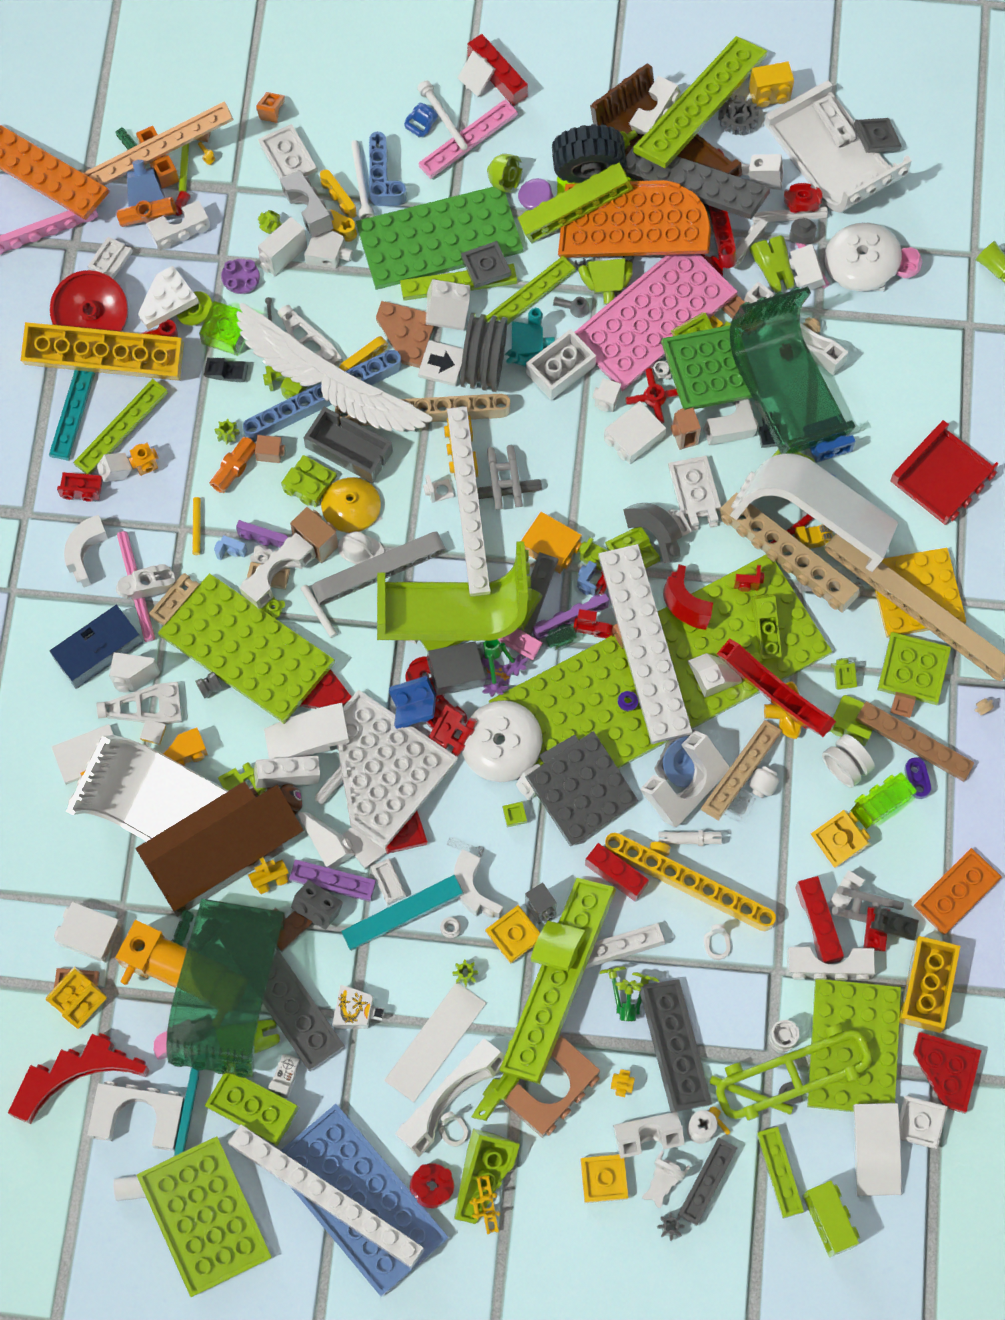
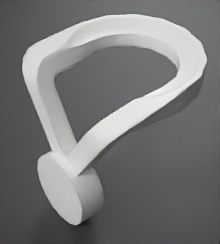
(717, 928)
(449, 1117)

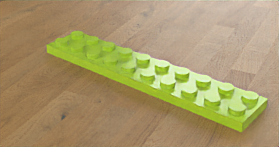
(700, 102)
(556, 988)

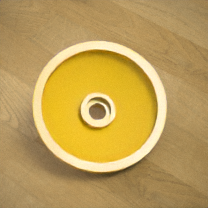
(354, 514)

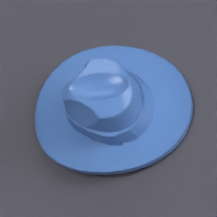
(678, 764)

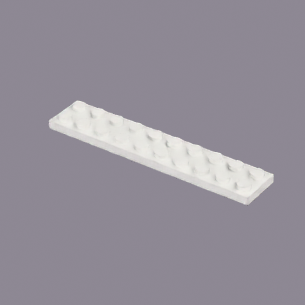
(645, 644)

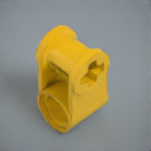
(344, 226)

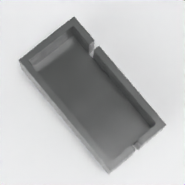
(348, 445)

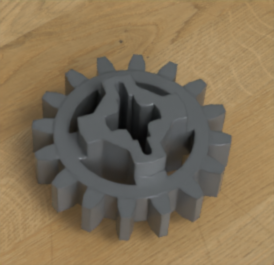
(738, 113)

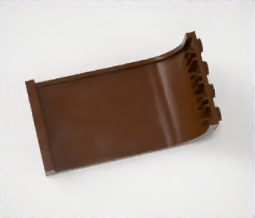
(622, 102)

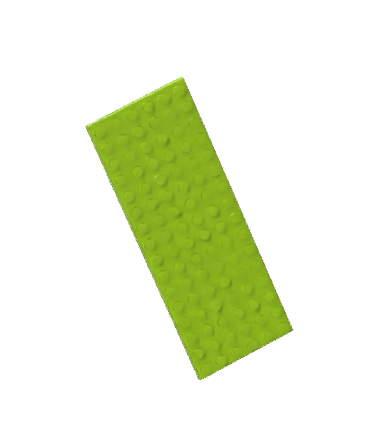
(584, 689)

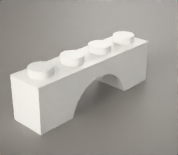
(294, 553)
(803, 964)

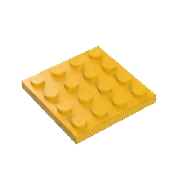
(933, 576)

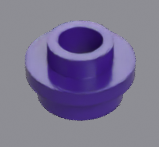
(627, 706)

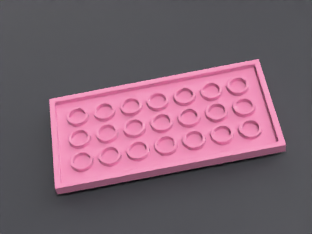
(631, 327)

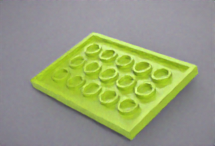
(874, 1014)
(203, 1216)

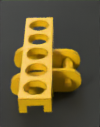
(492, 1215)

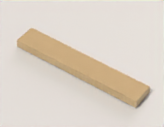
(741, 770)

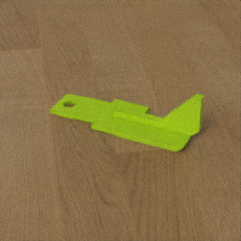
(495, 1091)

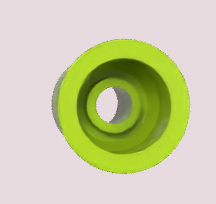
(994, 260)

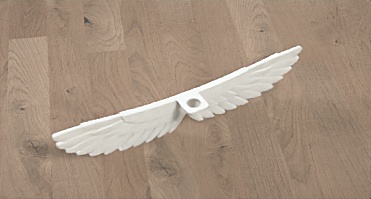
(307, 368)

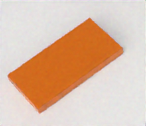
(957, 891)

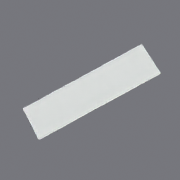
(434, 1042)

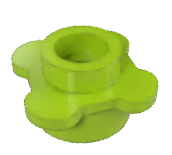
(279, 605)

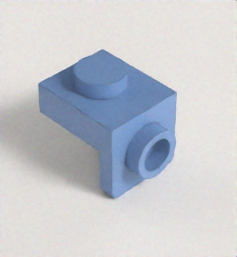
(585, 575)

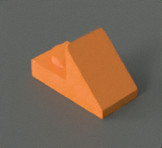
(269, 106)

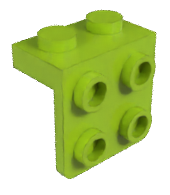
(845, 720)

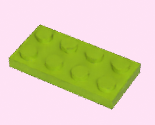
(252, 1107)

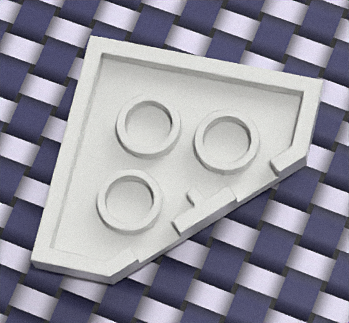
(166, 298)

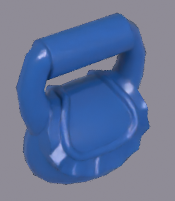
(423, 115)

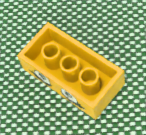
(929, 984)

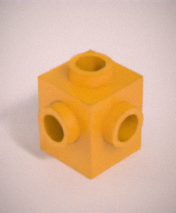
(143, 458)

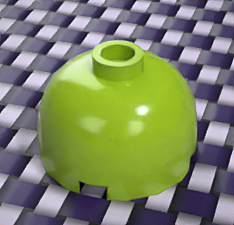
(505, 172)

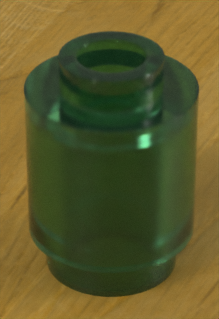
(561, 636)

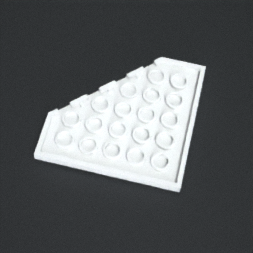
(386, 769)

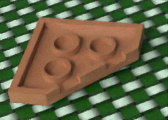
(405, 331)

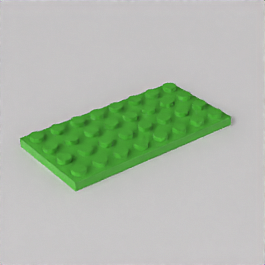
(434, 234)

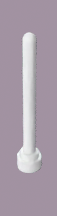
(426, 90)
(365, 209)

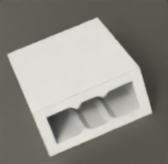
(282, 246)
(634, 433)
(87, 932)

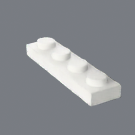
(626, 944)

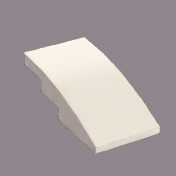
(307, 733)
(877, 1149)

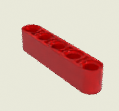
(723, 237)

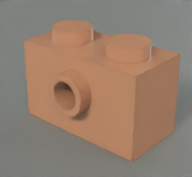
(686, 428)

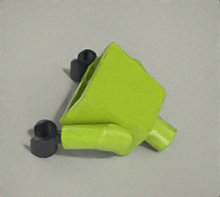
(606, 276)

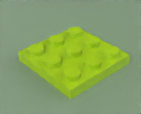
(914, 668)

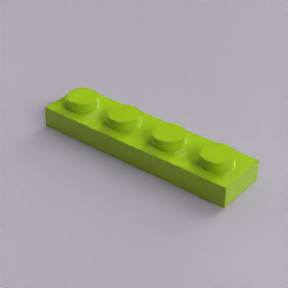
(780, 1172)

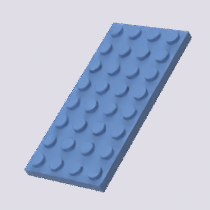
(350, 1164)

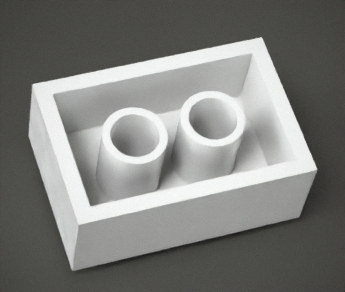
(560, 364)

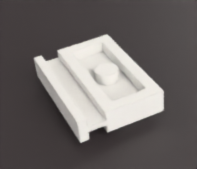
(110, 257)

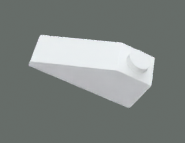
(330, 844)

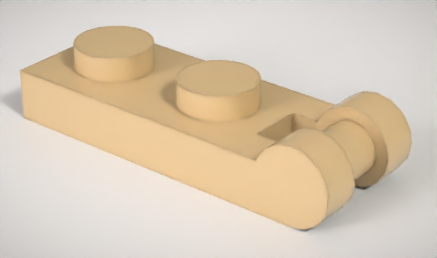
(173, 599)

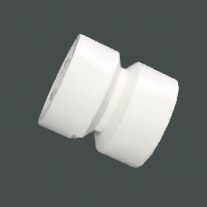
(783, 1036)

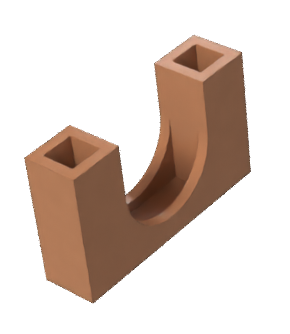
(543, 1116)

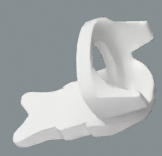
(665, 1176)

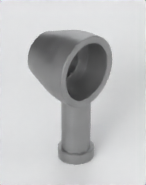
(576, 310)

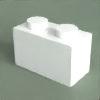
(807, 268)

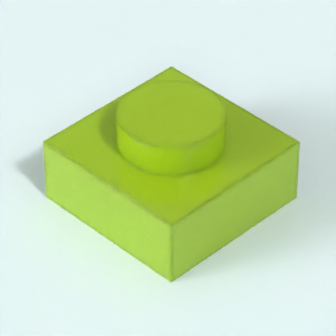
(514, 814)

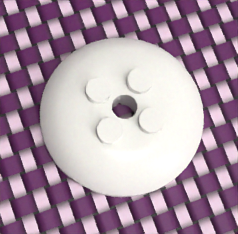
(863, 271)
(519, 749)

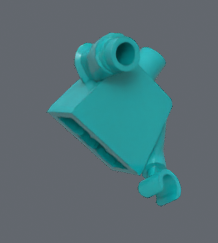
(527, 339)

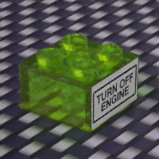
(221, 329)

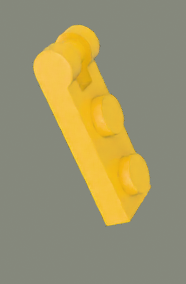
(337, 193)

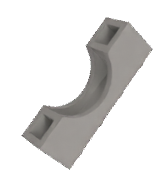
(298, 190)

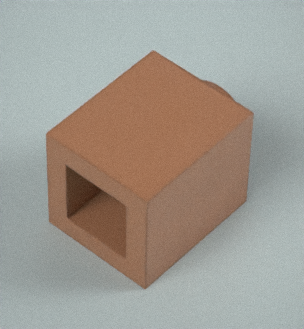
(269, 449)

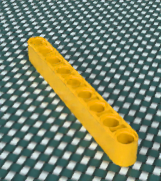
(695, 890)

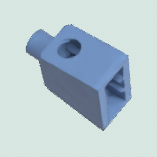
(143, 184)

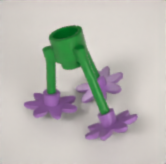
(493, 651)

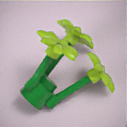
(628, 1010)

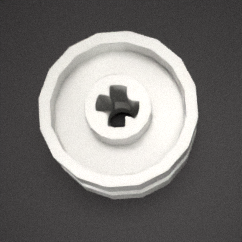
(848, 760)

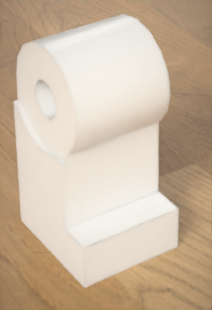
(851, 881)

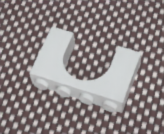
(732, 427)
(708, 770)
(112, 1099)

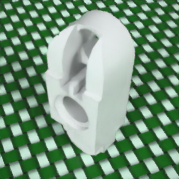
(132, 587)

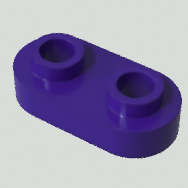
(919, 778)

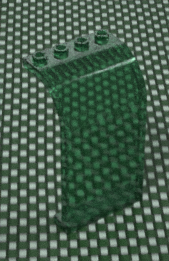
(783, 374)
(223, 988)

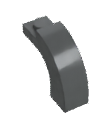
(660, 524)

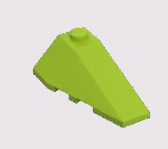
(488, 1156)

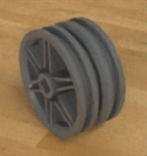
(483, 352)

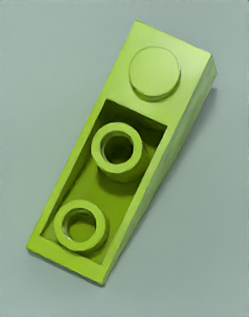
(767, 625)

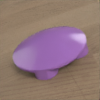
(240, 276)

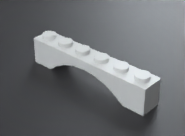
(823, 350)
(420, 1128)

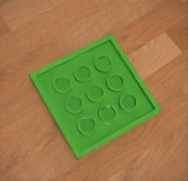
(704, 368)

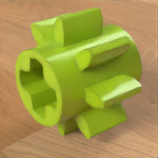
(269, 221)
(223, 428)
(471, 972)

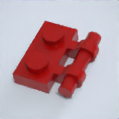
(446, 727)

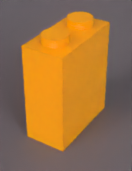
(552, 539)

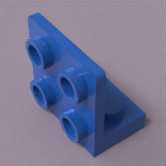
(827, 450)
(413, 702)

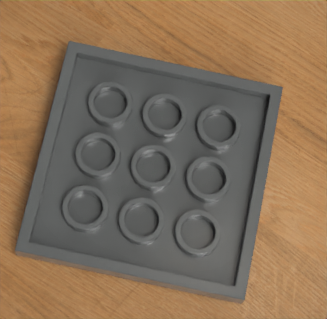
(581, 788)

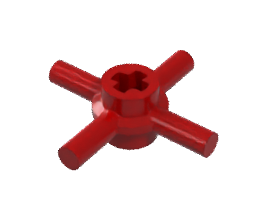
(648, 395)

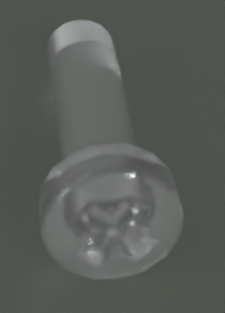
(461, 845)

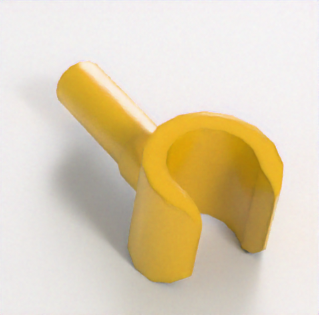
(209, 157)
(716, 1112)

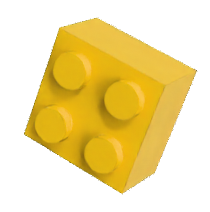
(771, 84)

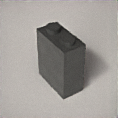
(456, 668)

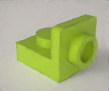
(272, 375)
(589, 552)
(844, 674)

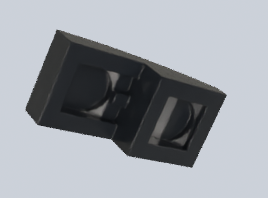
(226, 370)

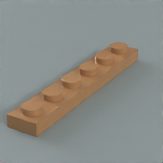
(915, 741)

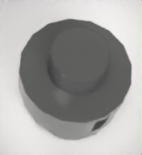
(802, 231)

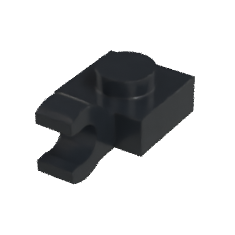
(766, 438)

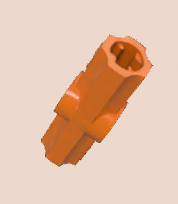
(135, 214)
(233, 465)

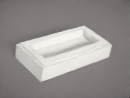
(388, 881)

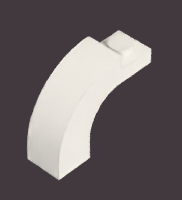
(79, 541)
(465, 870)

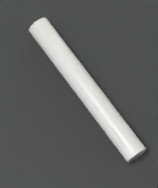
(318, 611)

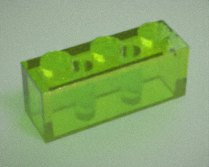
(883, 800)

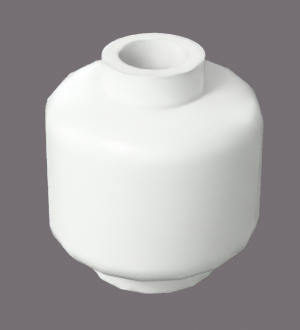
(764, 782)

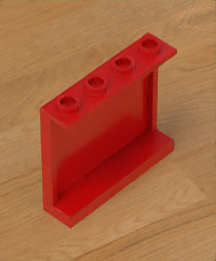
(943, 474)

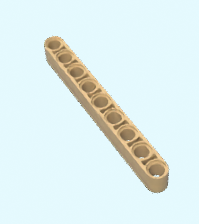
(472, 402)

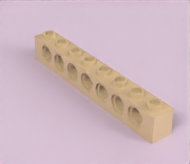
(816, 566)

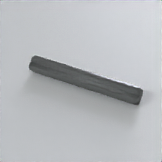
(526, 486)

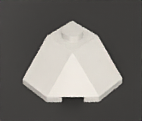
(713, 674)

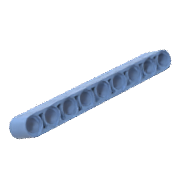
(316, 403)

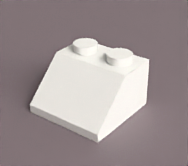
(447, 304)
(132, 671)

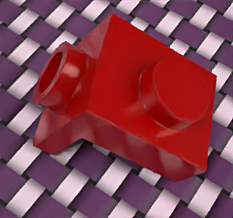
(749, 582)

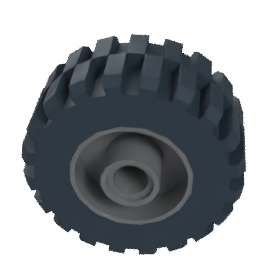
(587, 152)

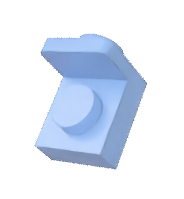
(230, 545)

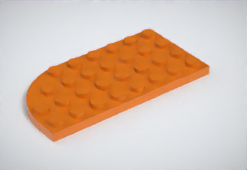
(645, 221)

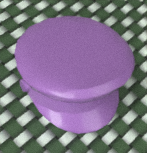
(534, 192)

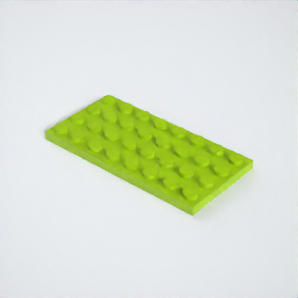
(246, 648)

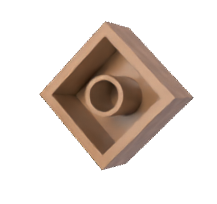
(316, 532)

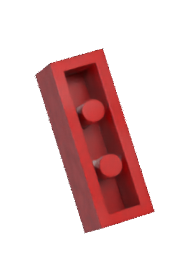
(616, 872)

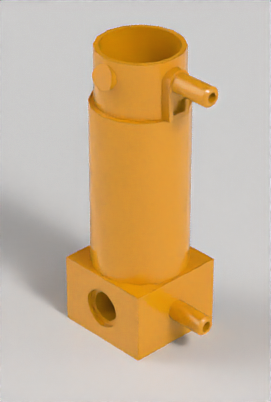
(158, 959)

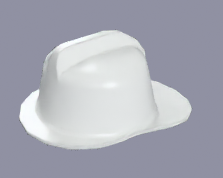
(359, 547)

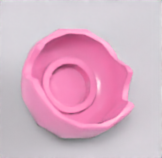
(910, 264)

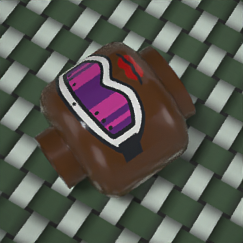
(293, 797)

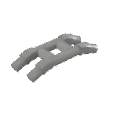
(513, 482)
(858, 897)

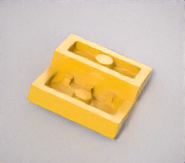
(76, 997)

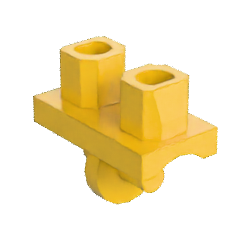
(267, 872)

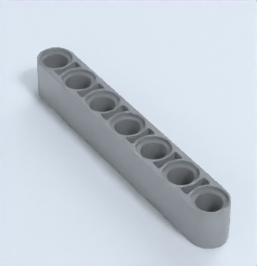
(389, 562)

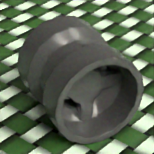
(208, 685)

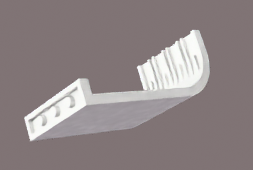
(841, 172)
(822, 498)
(139, 788)

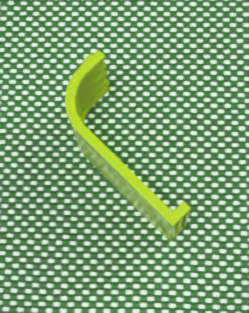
(448, 612)

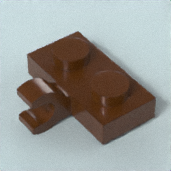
(294, 926)

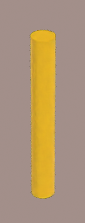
(196, 538)

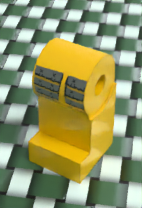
(814, 536)

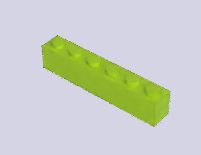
(575, 202)

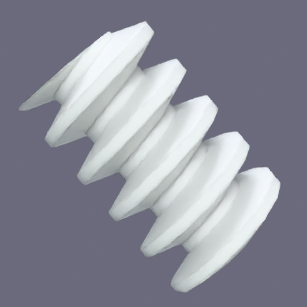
(702, 1135)

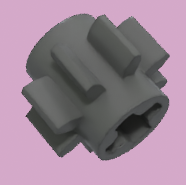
(671, 1233)

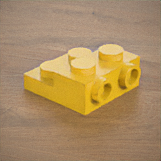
(841, 838)

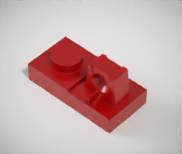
(874, 938)

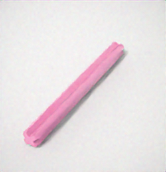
(140, 604)

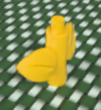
(786, 724)

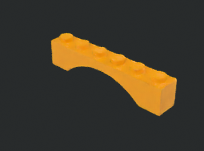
(185, 748)

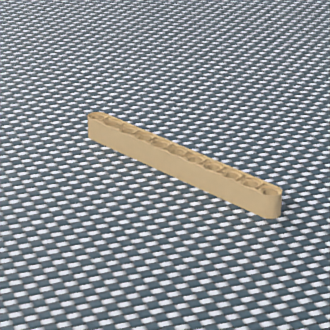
(920, 608)

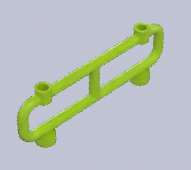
(736, 1073)

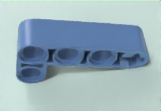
(379, 168)

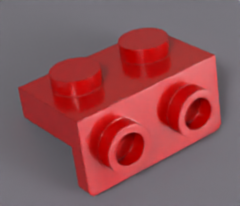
(80, 486)

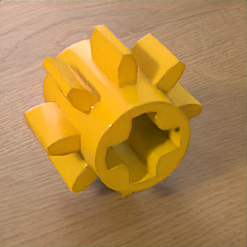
(622, 1083)

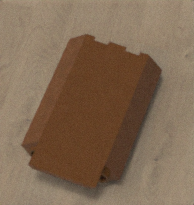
(218, 844)

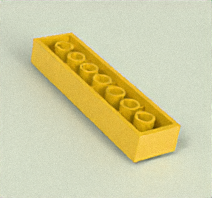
(102, 351)

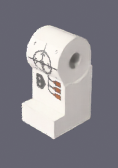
(284, 1076)

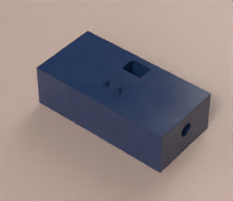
(93, 646)

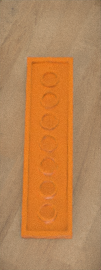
(49, 175)

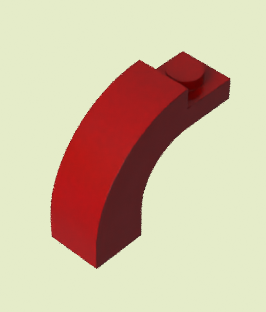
(683, 604)

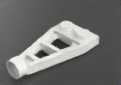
(327, 350)
(169, 705)

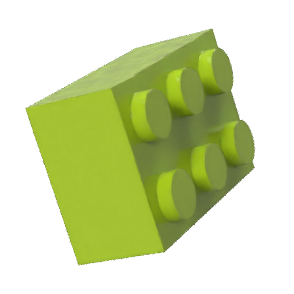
(831, 1218)

